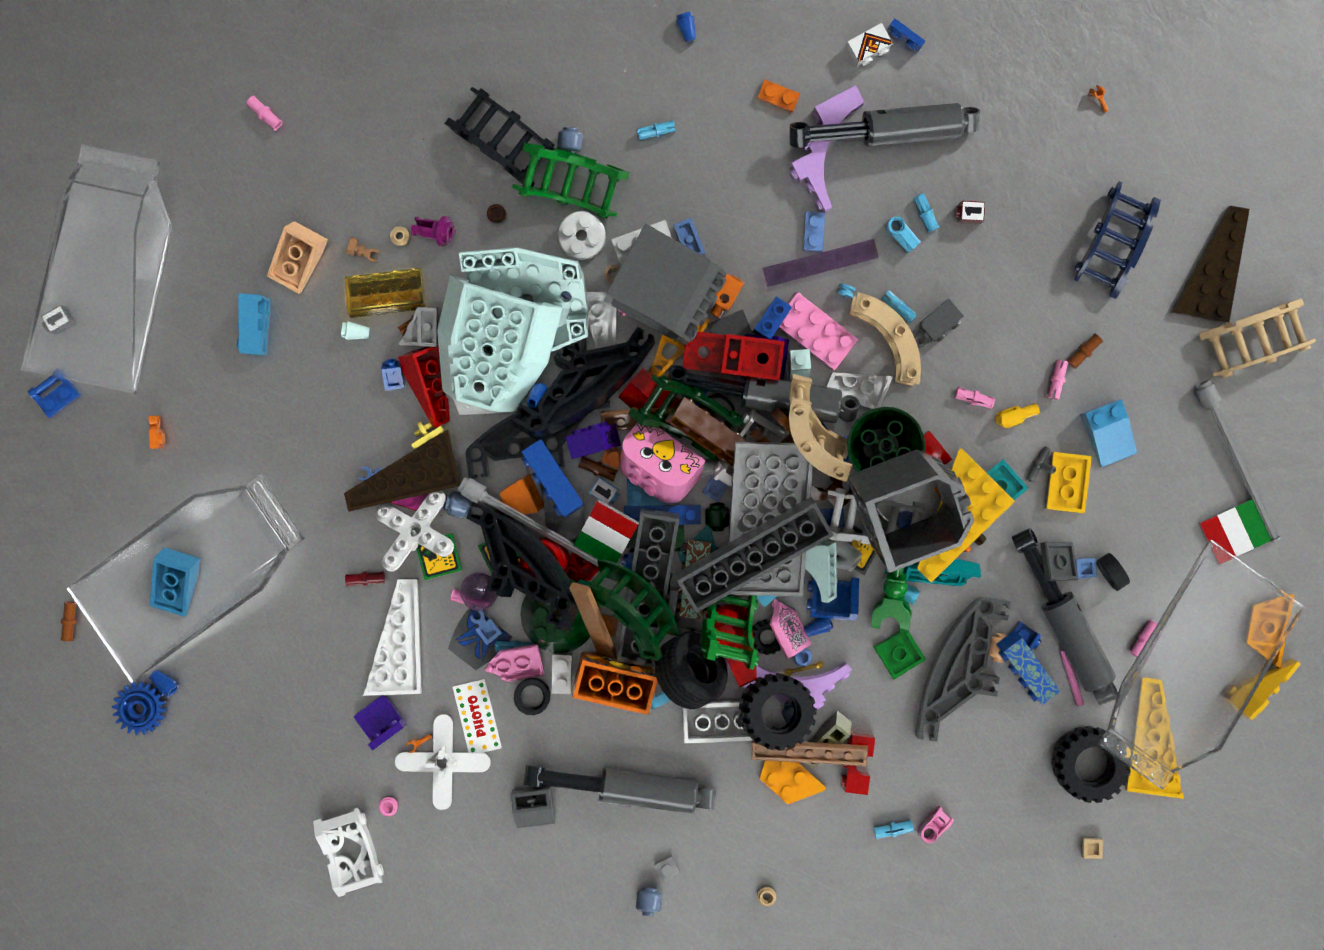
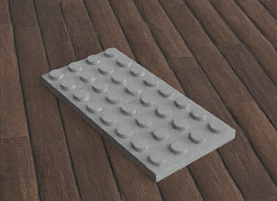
(765, 484)

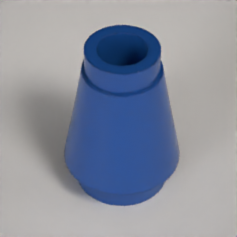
(687, 26)
(536, 393)
(818, 626)
(164, 684)

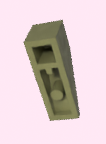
(833, 731)

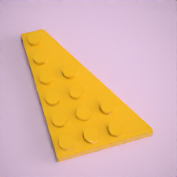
(987, 505)

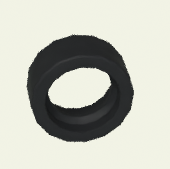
(1113, 571)
(546, 696)

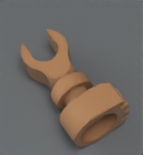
(353, 248)

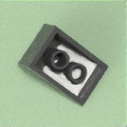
(566, 527)

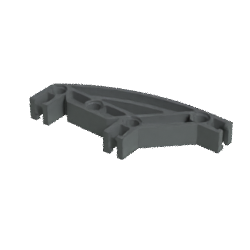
(964, 633)

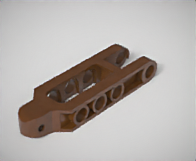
(816, 493)

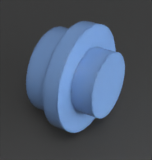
(803, 658)

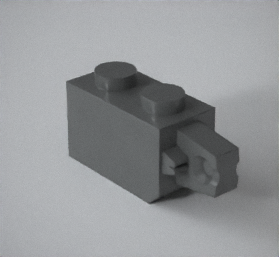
(937, 323)

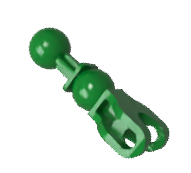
(893, 603)

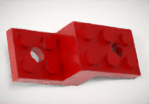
(735, 355)

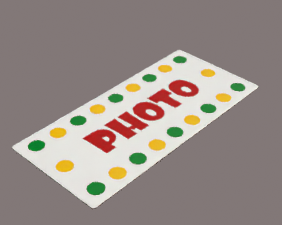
(477, 717)

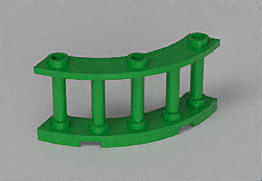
(573, 161)
(710, 634)

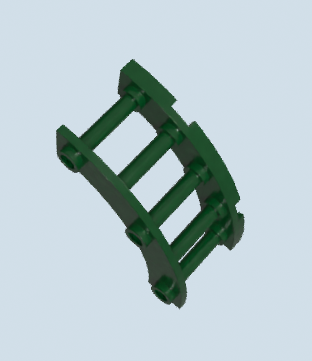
(655, 419)
(626, 612)

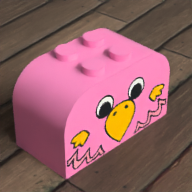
(659, 464)

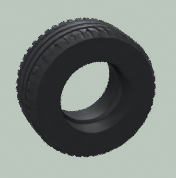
(677, 680)

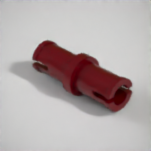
(364, 578)

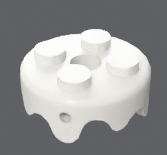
(587, 248)

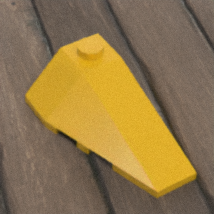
(1269, 686)

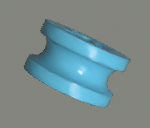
(846, 290)

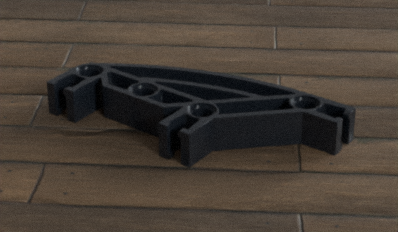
(609, 363)
(497, 440)
(506, 537)

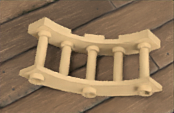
(1257, 321)
(895, 333)
(811, 437)

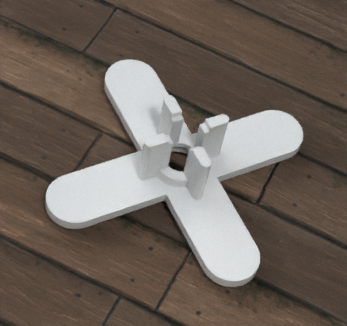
(404, 525)
(442, 749)

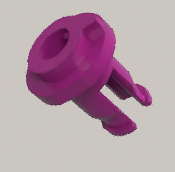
(440, 230)

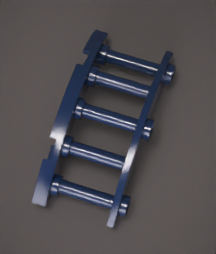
(1136, 244)

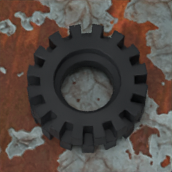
(758, 645)

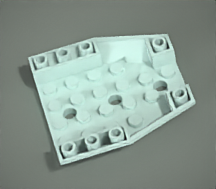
(533, 273)
(519, 342)

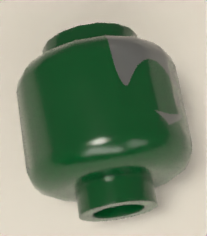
(717, 516)

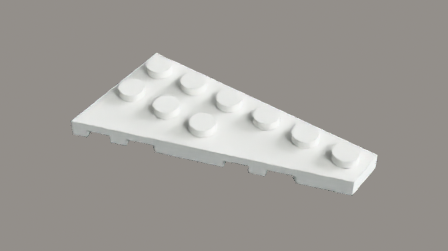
(398, 655)

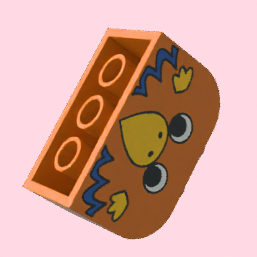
(614, 683)

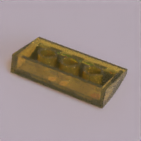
(384, 292)

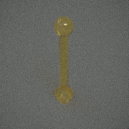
(819, 664)

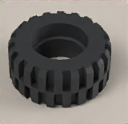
(796, 727)
(1065, 762)

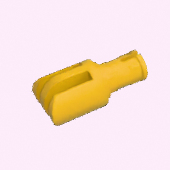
(1016, 415)

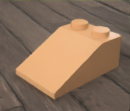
(296, 256)

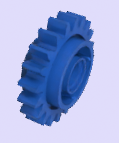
(147, 699)

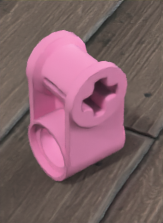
(934, 823)

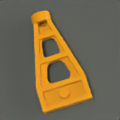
(664, 362)

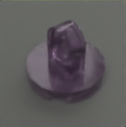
(475, 594)

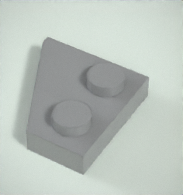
(422, 328)

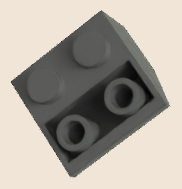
(532, 806)

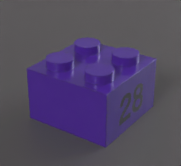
(593, 439)

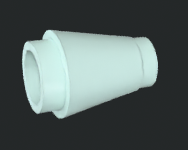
(354, 331)

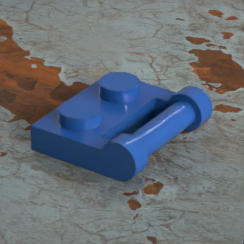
(57, 399)

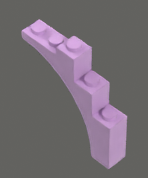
(812, 165)
(816, 684)

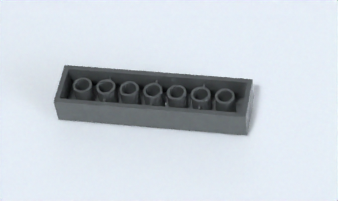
(753, 554)
(652, 562)

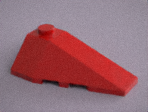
(423, 375)
(640, 389)

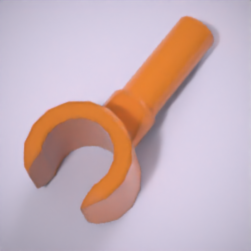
(1099, 95)
(416, 743)

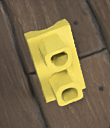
(427, 435)

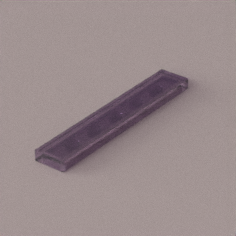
(820, 263)

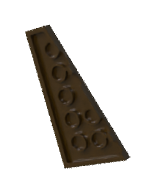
(1215, 276)
(417, 473)

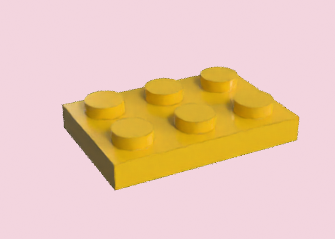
(1069, 483)

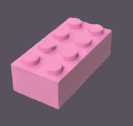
(816, 331)

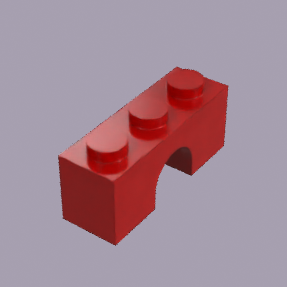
(854, 780)

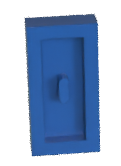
(900, 31)

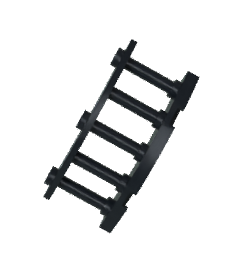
(490, 148)

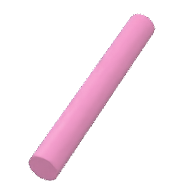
(1072, 679)

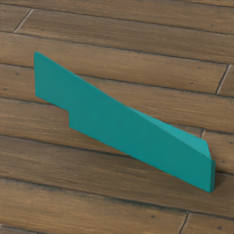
(955, 574)

